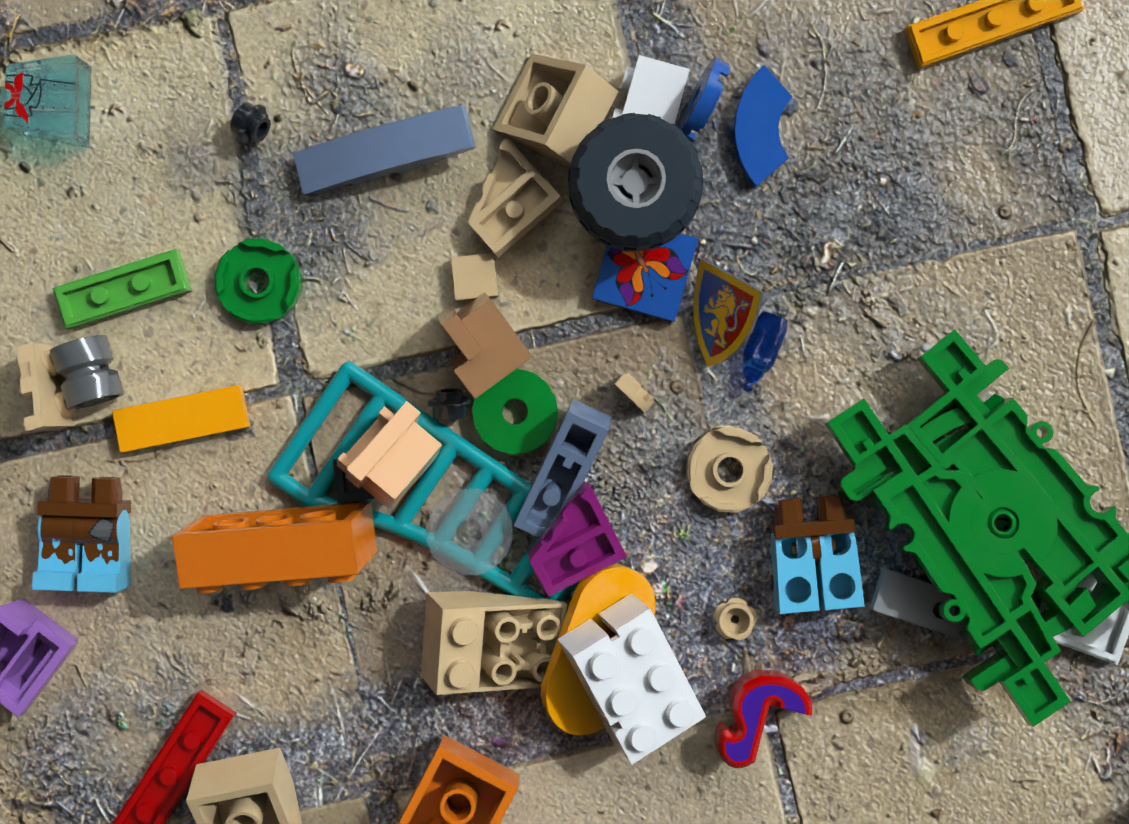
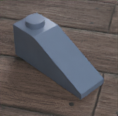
(563, 467)

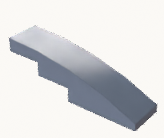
(384, 150)

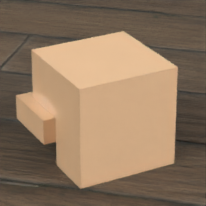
(390, 455)

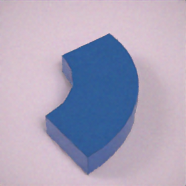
(757, 125)

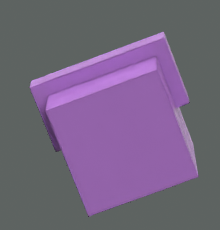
(29, 653)

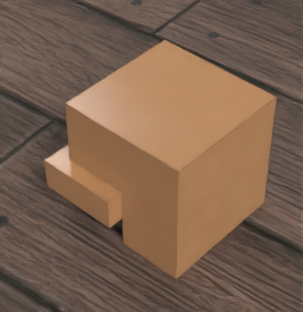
(486, 342)

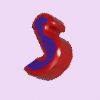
(749, 707)

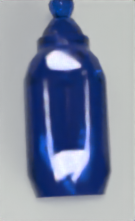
(763, 347)

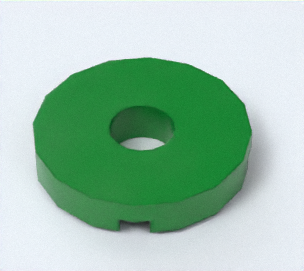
(233, 275)
(530, 433)

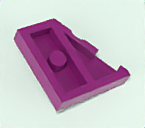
(575, 543)

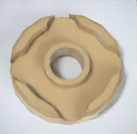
(754, 475)

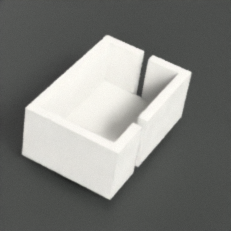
(632, 678)

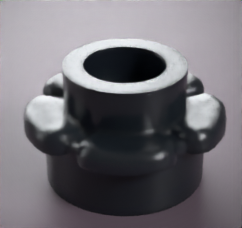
(250, 123)
(449, 404)

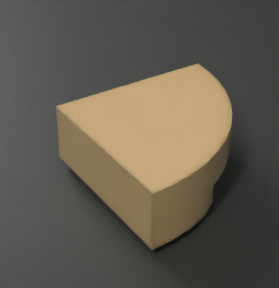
(634, 392)

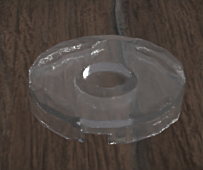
(444, 537)

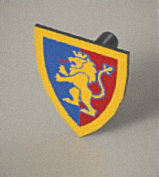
(723, 311)

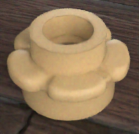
(738, 630)

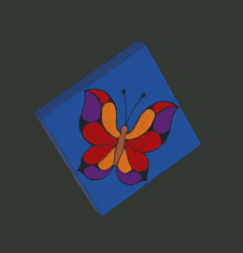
(647, 280)

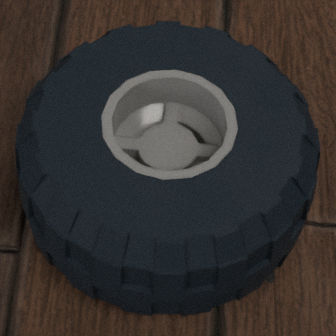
(635, 182)

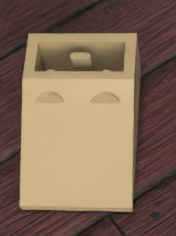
(488, 641)

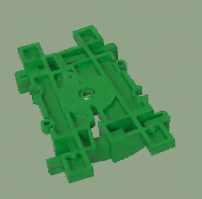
(952, 517)

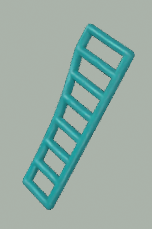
(401, 523)

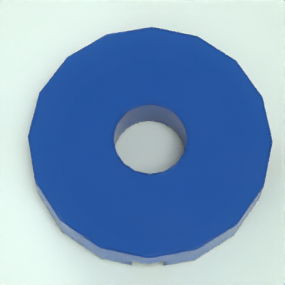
(703, 98)

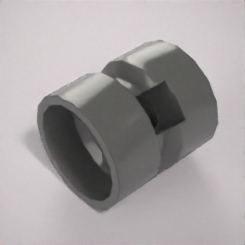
(86, 372)

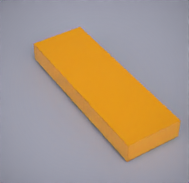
(181, 418)

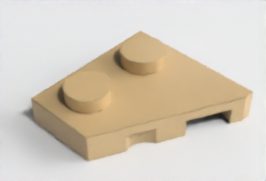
(511, 201)
(43, 384)

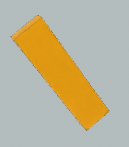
(981, 25)

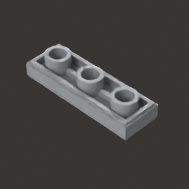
(913, 602)

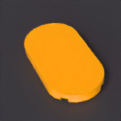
(561, 688)

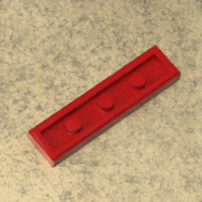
(175, 763)

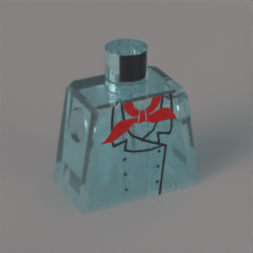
(49, 99)

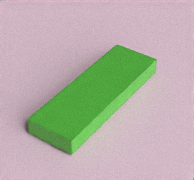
(122, 289)

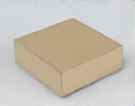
(474, 276)

